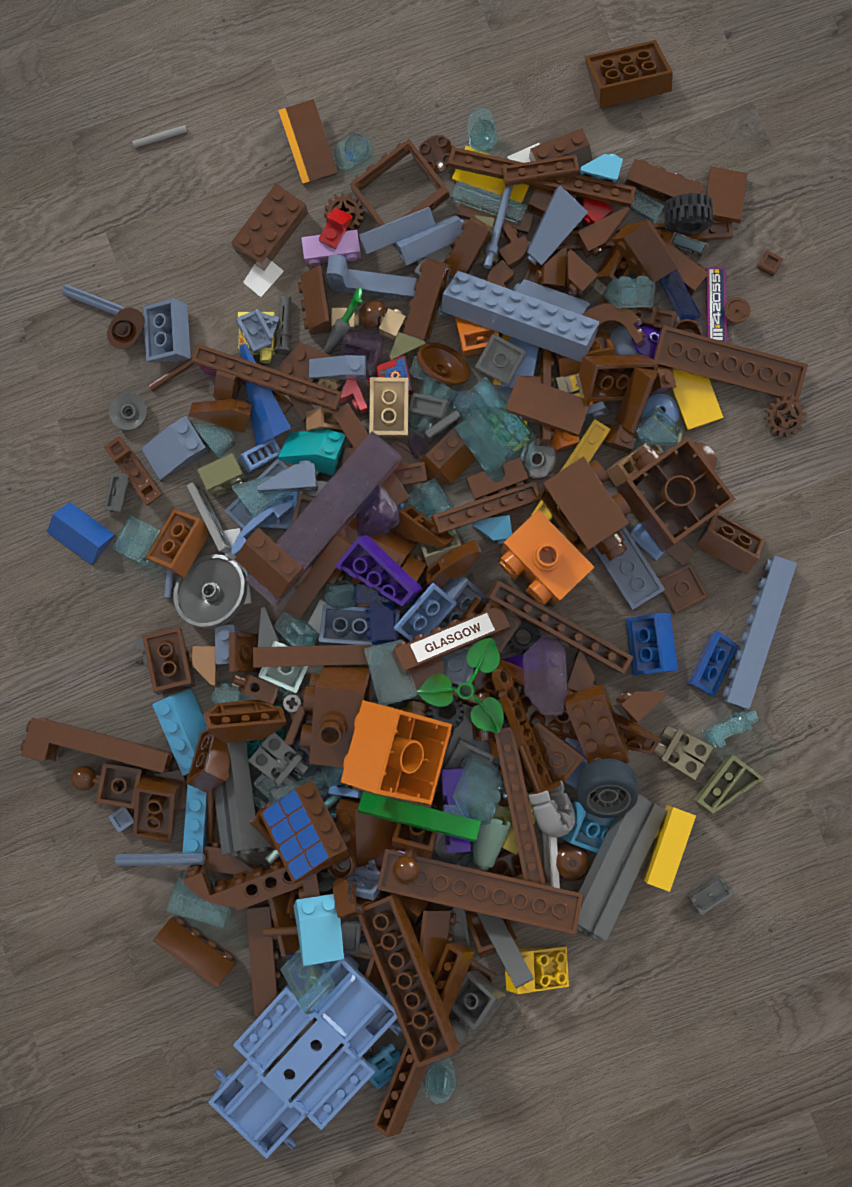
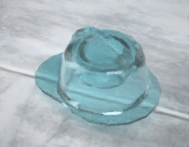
(482, 130)
(440, 1080)

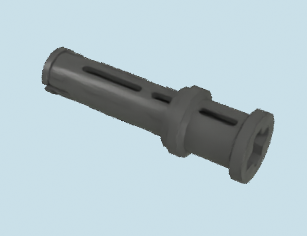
(283, 334)

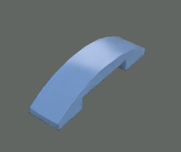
(278, 510)

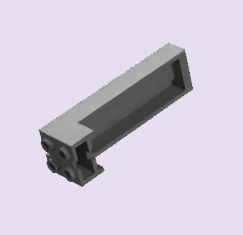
(236, 807)
(617, 867)

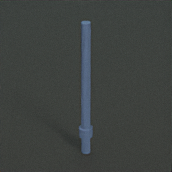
(492, 248)

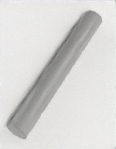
(159, 136)

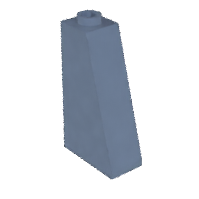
(556, 224)
(429, 240)
(552, 296)

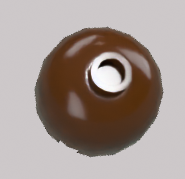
(572, 861)

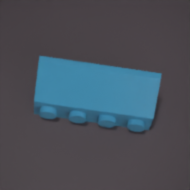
(182, 724)

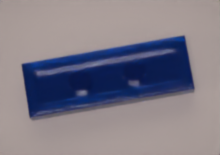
(680, 296)

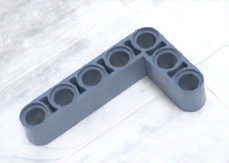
(372, 284)

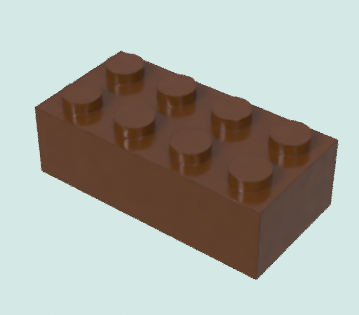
(269, 227)
(596, 725)

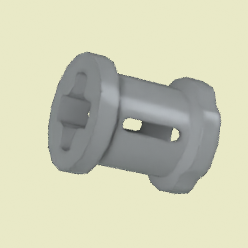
(289, 698)

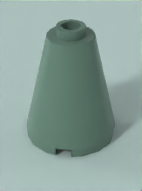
(489, 843)

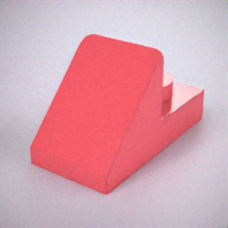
(351, 391)

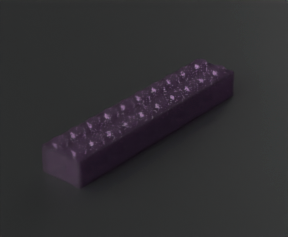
(334, 506)

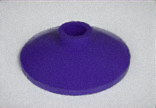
(651, 341)

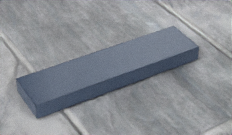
(397, 230)

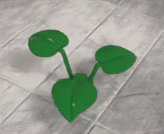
(438, 689)

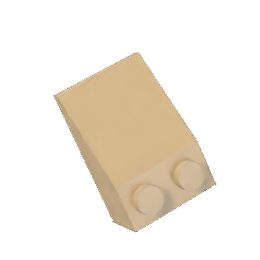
(389, 407)

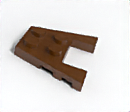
(298, 365)

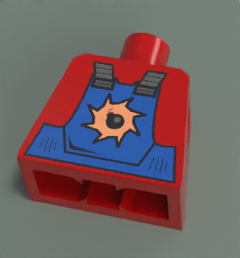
(394, 369)

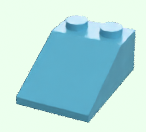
(318, 930)

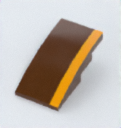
(308, 141)

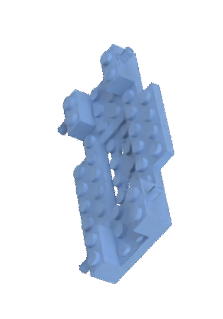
(262, 1103)

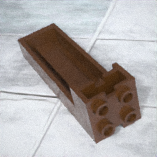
(47, 735)

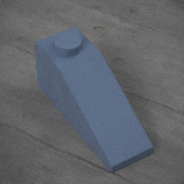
(338, 368)
(295, 478)

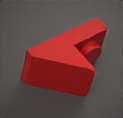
(335, 228)

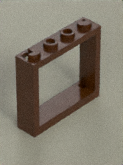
(386, 162)

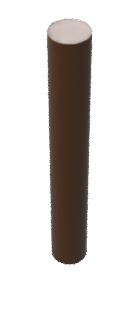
(171, 374)
(210, 815)

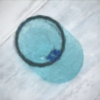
(352, 151)

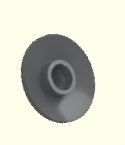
(120, 407)

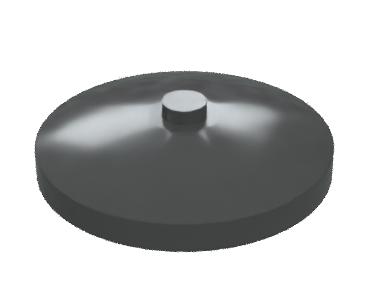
(211, 592)

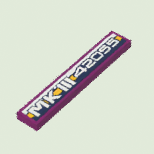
(715, 303)

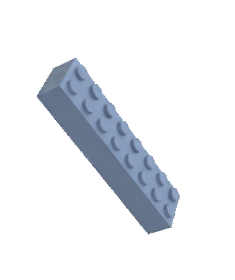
(519, 316)

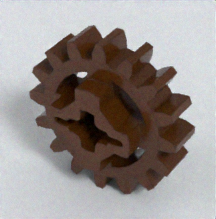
(354, 210)
(788, 409)

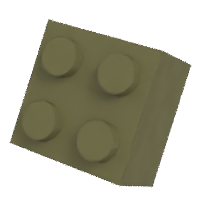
(221, 475)

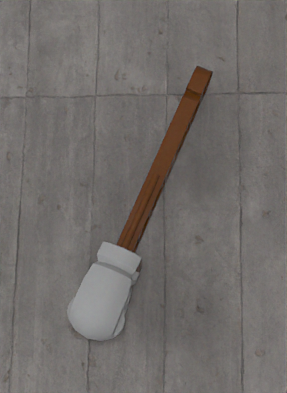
(551, 805)

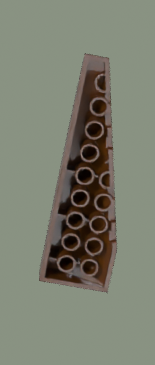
(635, 736)

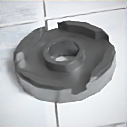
(548, 463)

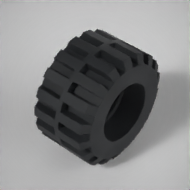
(688, 213)

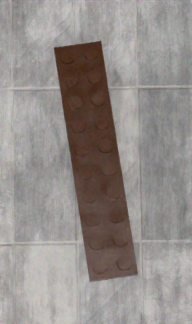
(485, 893)

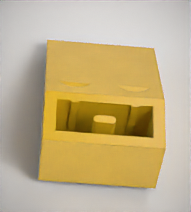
(547, 967)

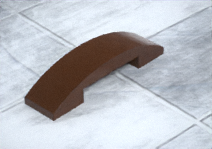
(131, 466)

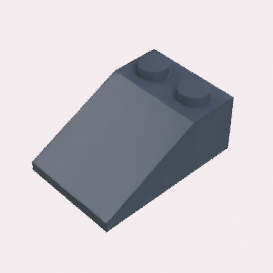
(174, 448)

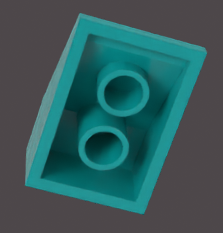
(318, 446)

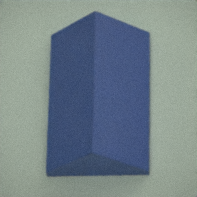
(80, 532)
(713, 663)

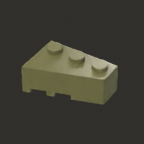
(726, 784)

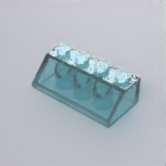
(507, 427)

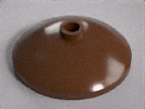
(443, 364)

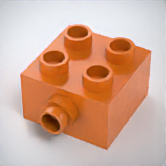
(544, 560)
(395, 753)

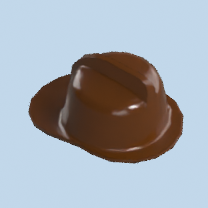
(125, 328)

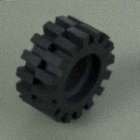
(522, 648)
(458, 713)

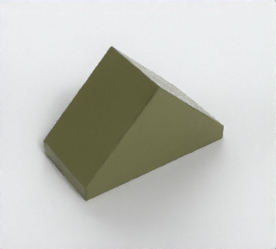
(405, 346)

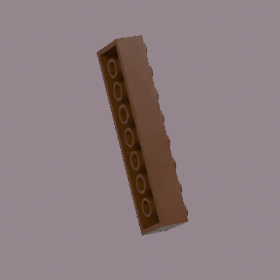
(408, 980)

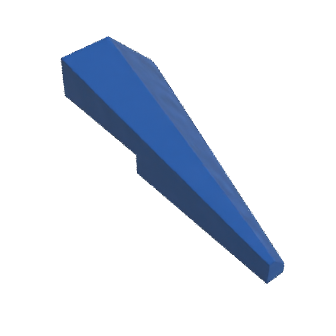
(265, 411)

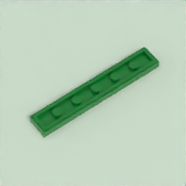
(419, 816)

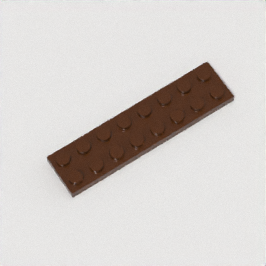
(729, 363)

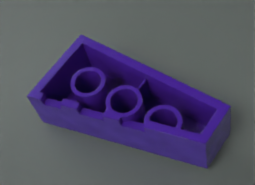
(379, 571)
(450, 780)

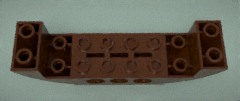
(237, 891)

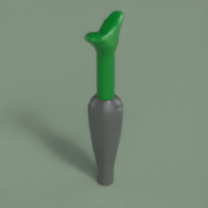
(342, 324)

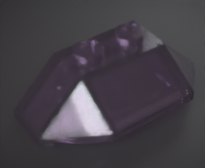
(546, 676)

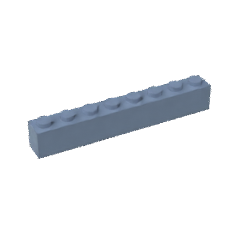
(759, 633)

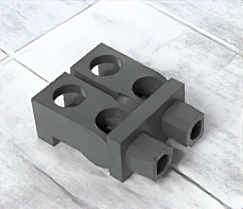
(285, 761)

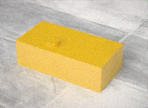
(668, 848)

